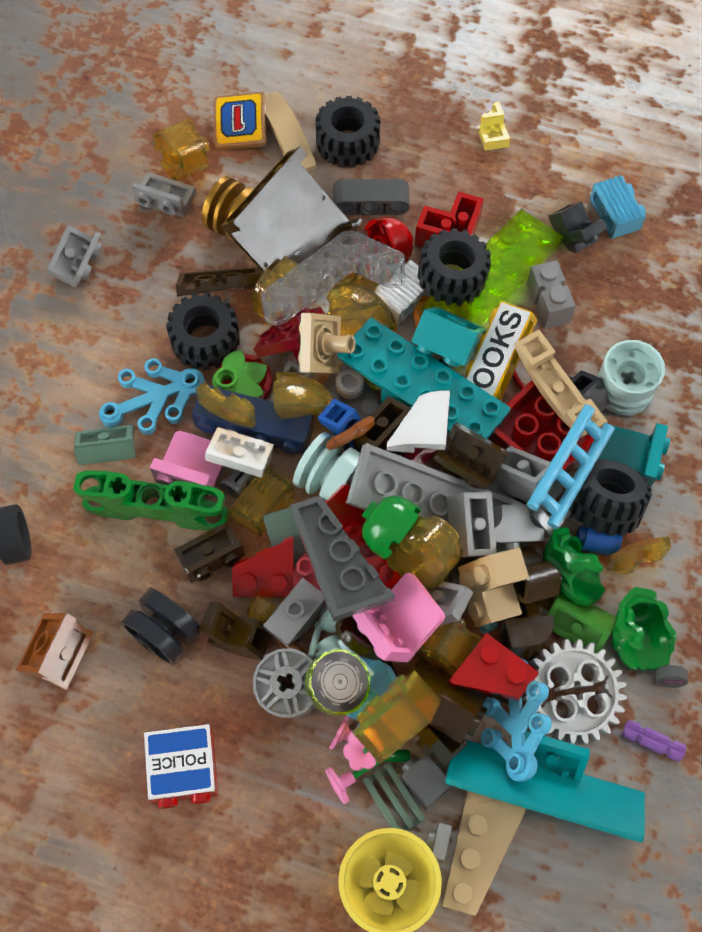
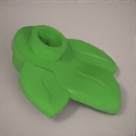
(244, 375)

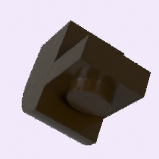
(528, 632)
(234, 633)

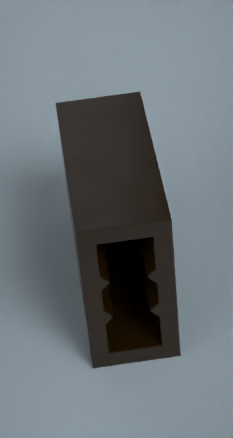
(459, 707)

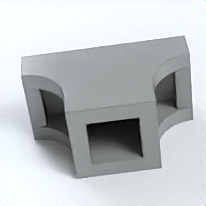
(515, 526)
(295, 613)

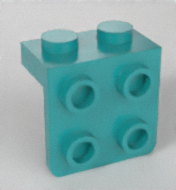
(639, 450)

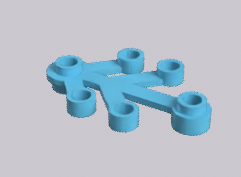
(155, 395)
(520, 760)

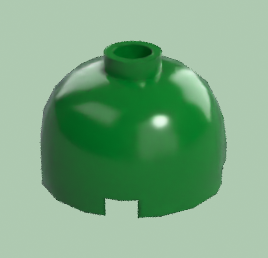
(388, 523)

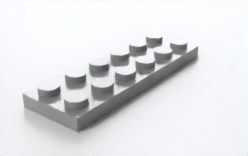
(388, 474)

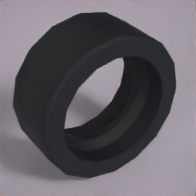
(14, 535)

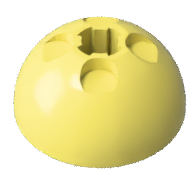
(402, 860)

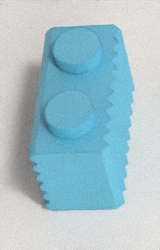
(617, 205)

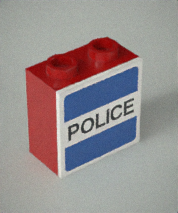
(181, 766)

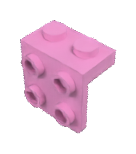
(186, 462)
(403, 625)

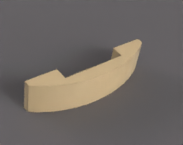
(287, 128)
(552, 381)

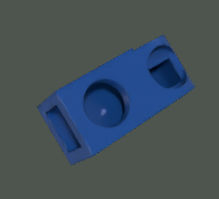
(339, 418)

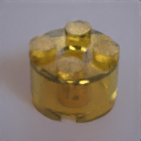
(181, 149)
(427, 551)

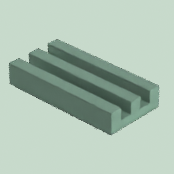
(378, 775)

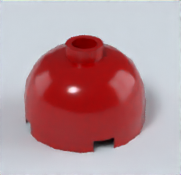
(391, 233)

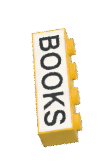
(496, 349)

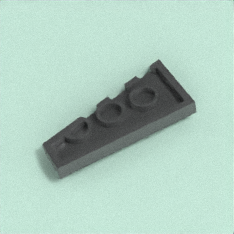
(340, 568)

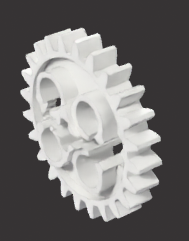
(580, 720)

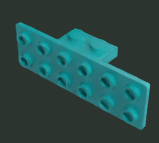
(409, 373)
(555, 789)

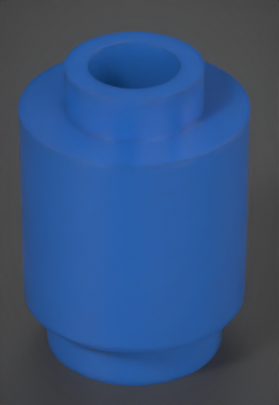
(598, 543)

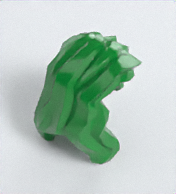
(577, 569)
(642, 631)

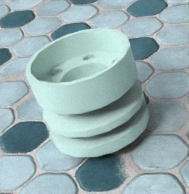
(631, 376)
(325, 467)

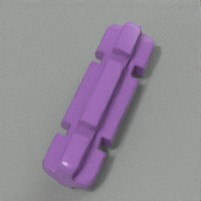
(654, 740)

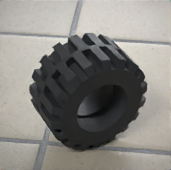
(348, 147)
(458, 250)
(203, 312)
(612, 499)

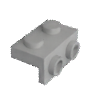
(164, 194)
(72, 256)

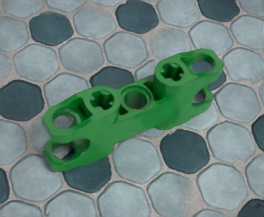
(127, 499)

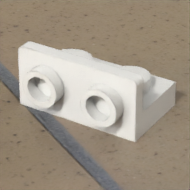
(239, 452)

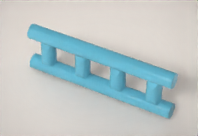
(554, 471)

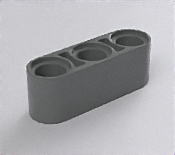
(371, 196)

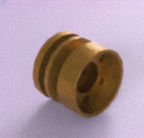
(222, 202)

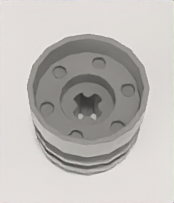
(268, 685)

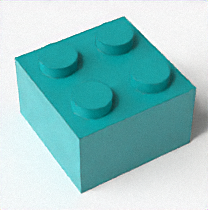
(447, 336)

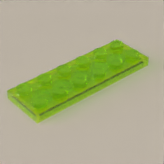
(513, 251)

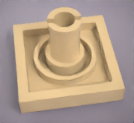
(322, 342)

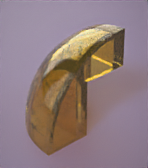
(356, 306)
(299, 395)

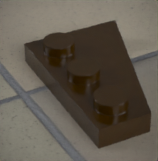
(216, 280)

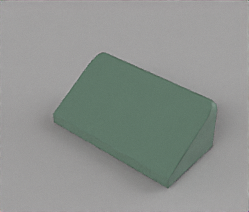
(104, 445)

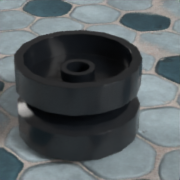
(161, 626)

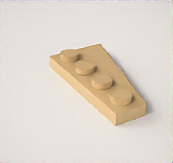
(479, 849)

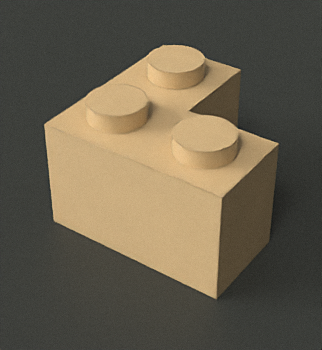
(492, 586)

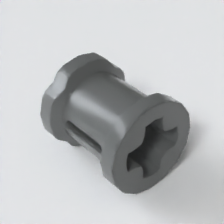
(236, 483)

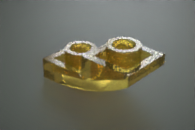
(231, 408)
(630, 557)

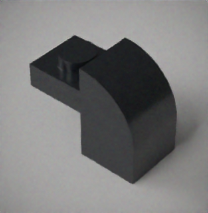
(576, 226)

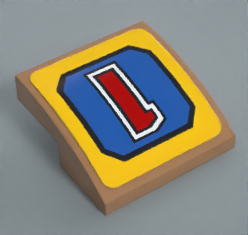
(240, 121)

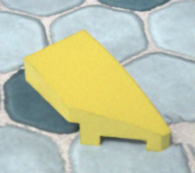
(492, 129)

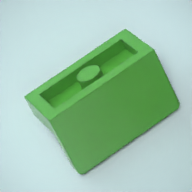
(581, 622)

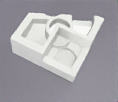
(423, 425)

